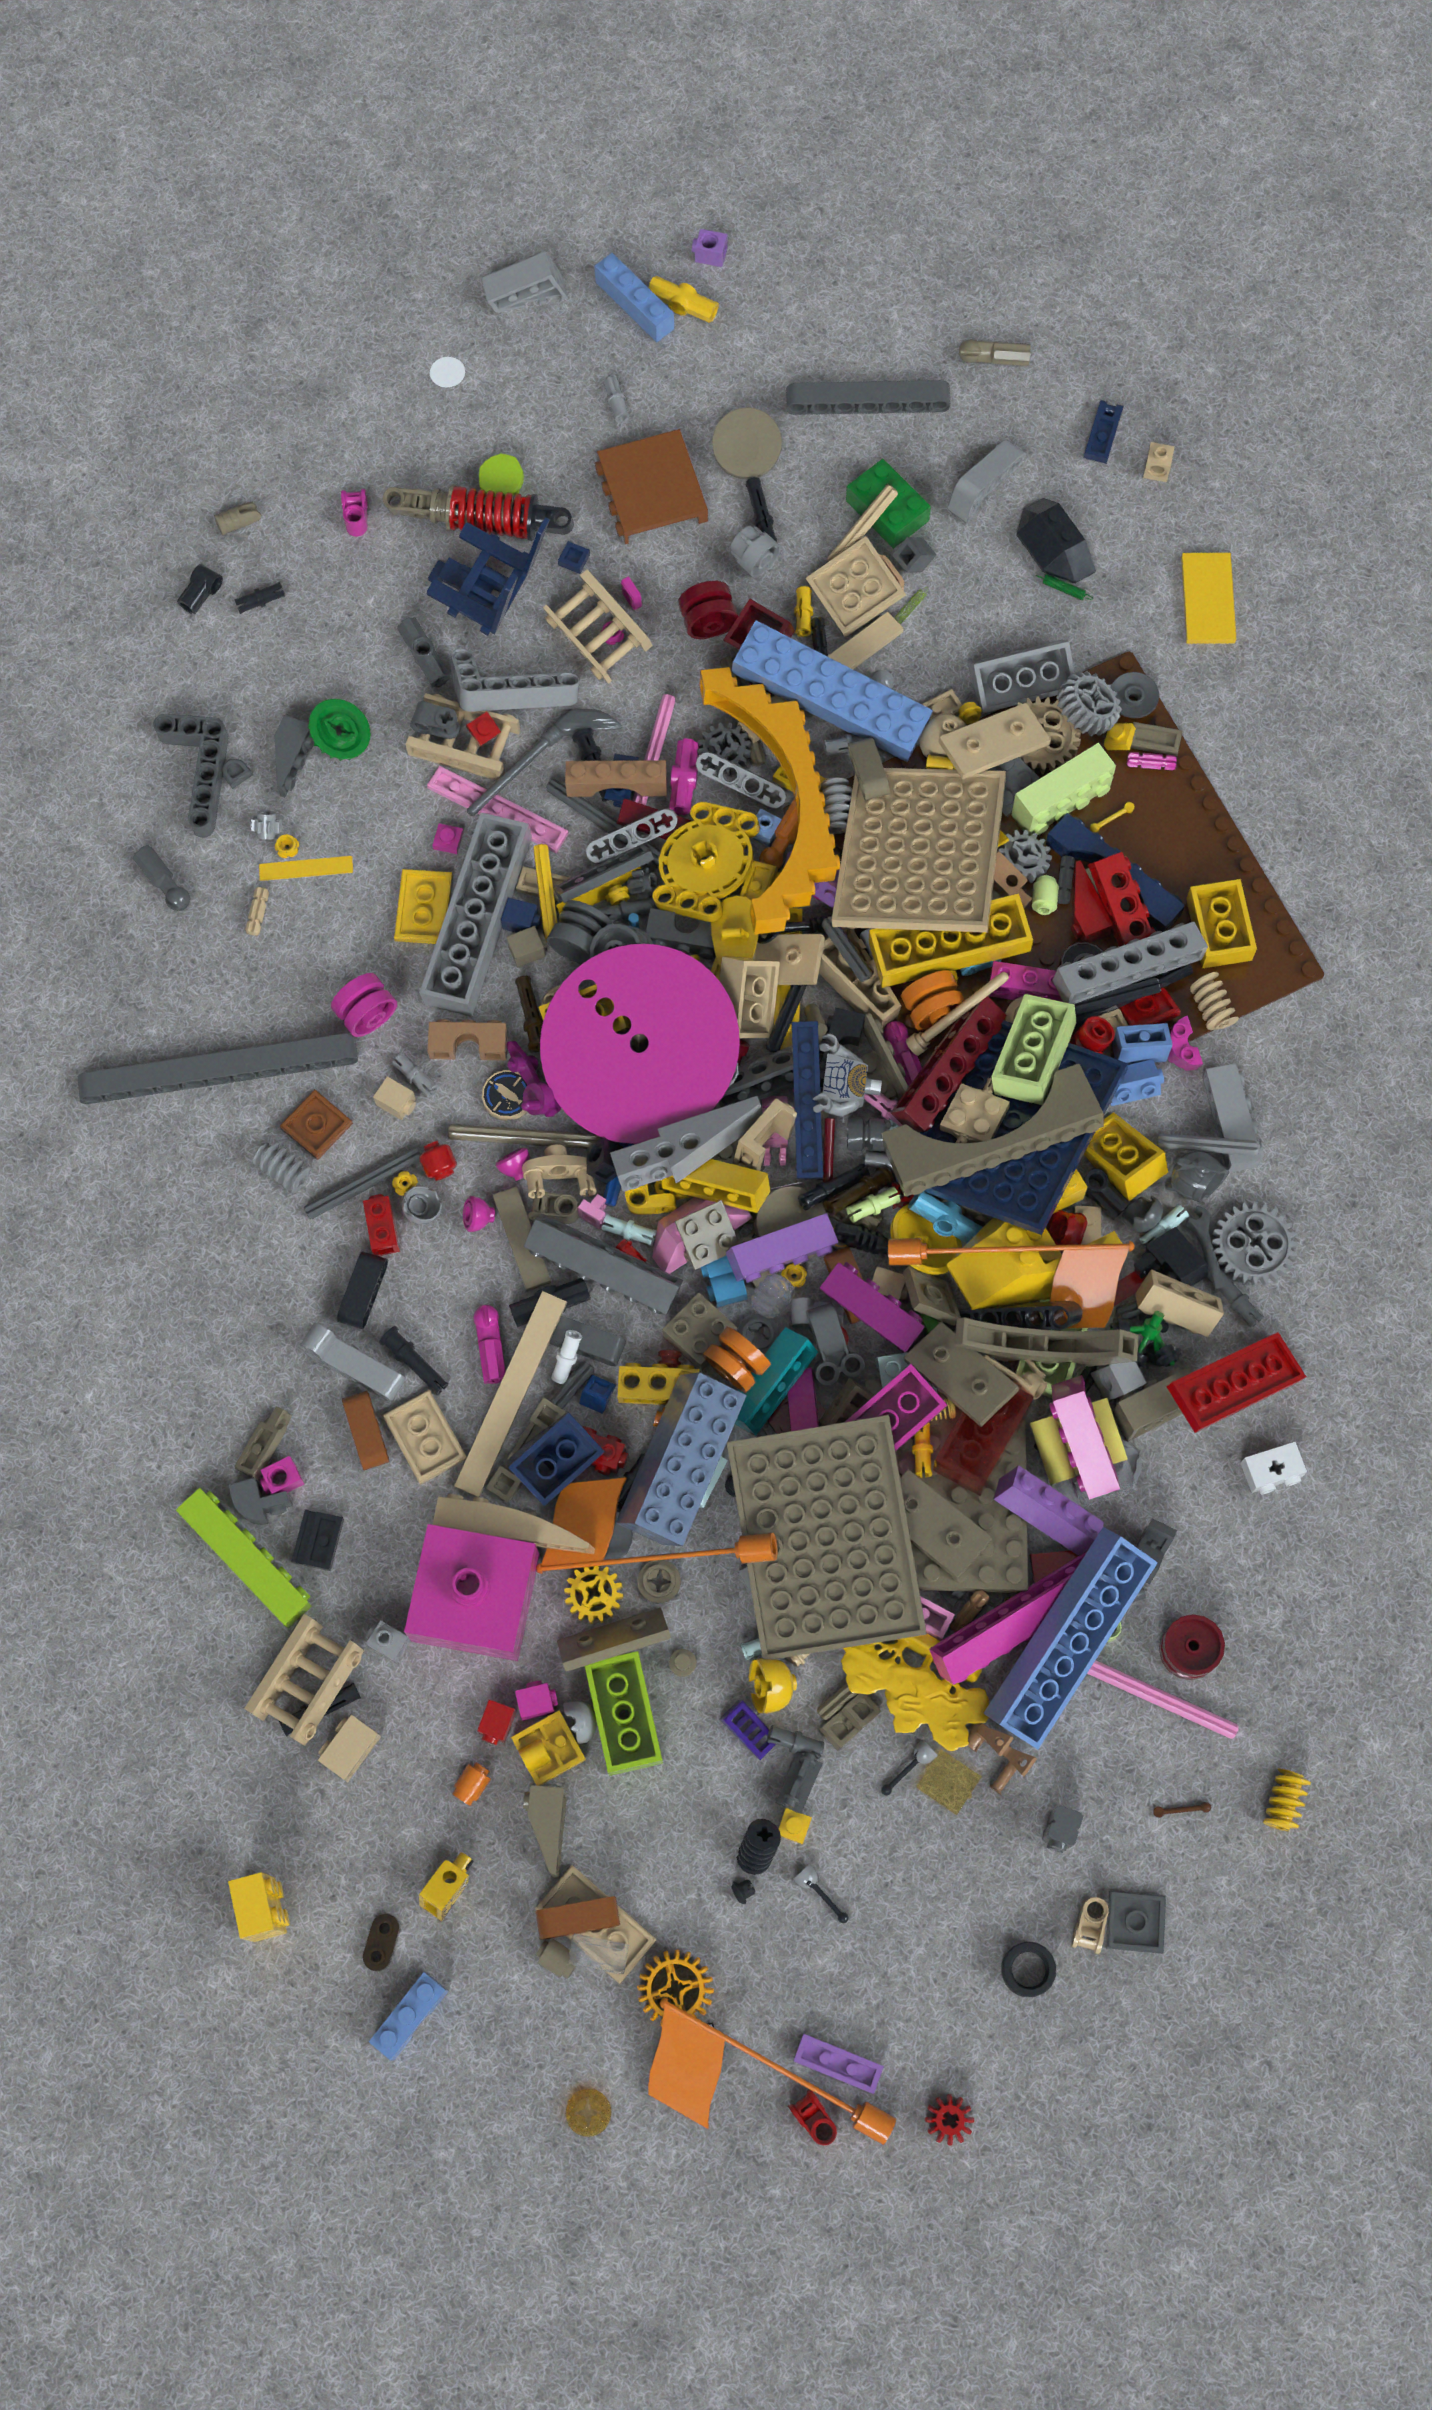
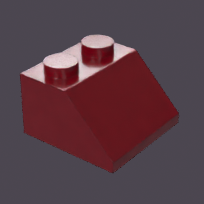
(744, 622)

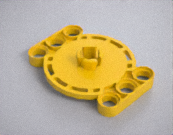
(718, 874)

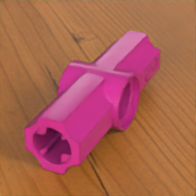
(684, 776)

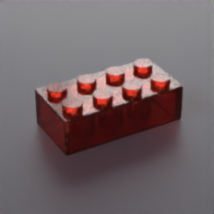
(975, 1450)

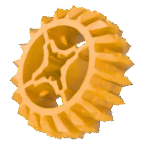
(669, 1965)

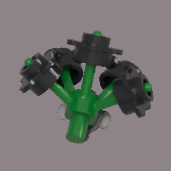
(1157, 1352)

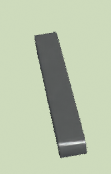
(867, 397)

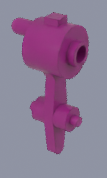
(537, 1096)

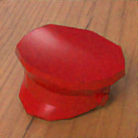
(1067, 1228)

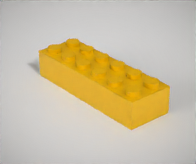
(912, 954)

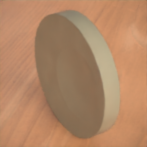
(747, 443)
(783, 1210)

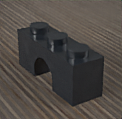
(847, 1028)

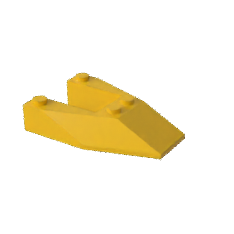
(1014, 1277)

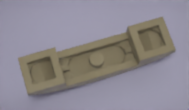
(505, 1482)

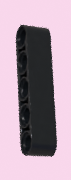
(1029, 1315)

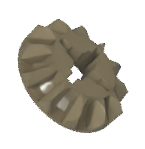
(669, 1574)

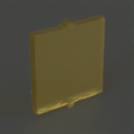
(948, 1782)

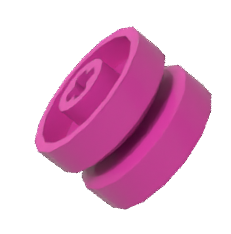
(364, 1004)

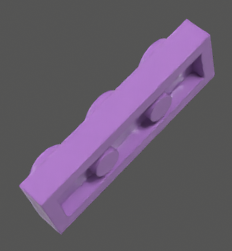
(838, 2063)

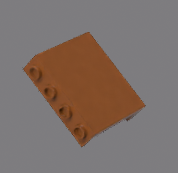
(650, 484)

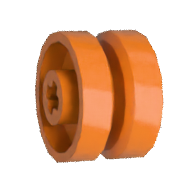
(931, 998)
(736, 1359)

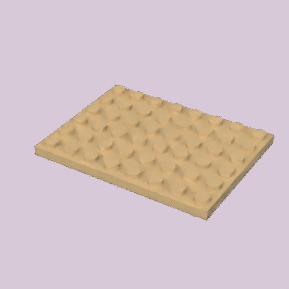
(921, 852)

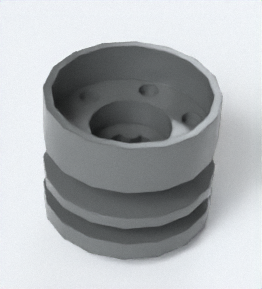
(576, 930)

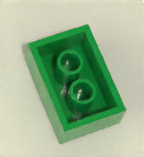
(903, 515)

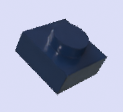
(573, 557)

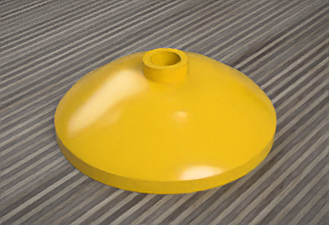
(911, 1225)

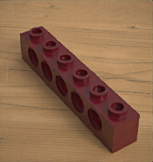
(937, 1068)

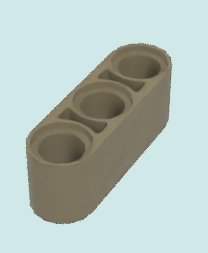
(868, 768)

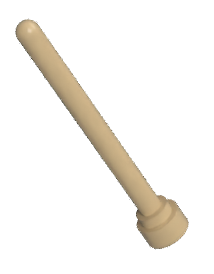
(919, 1042)

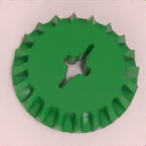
(353, 723)

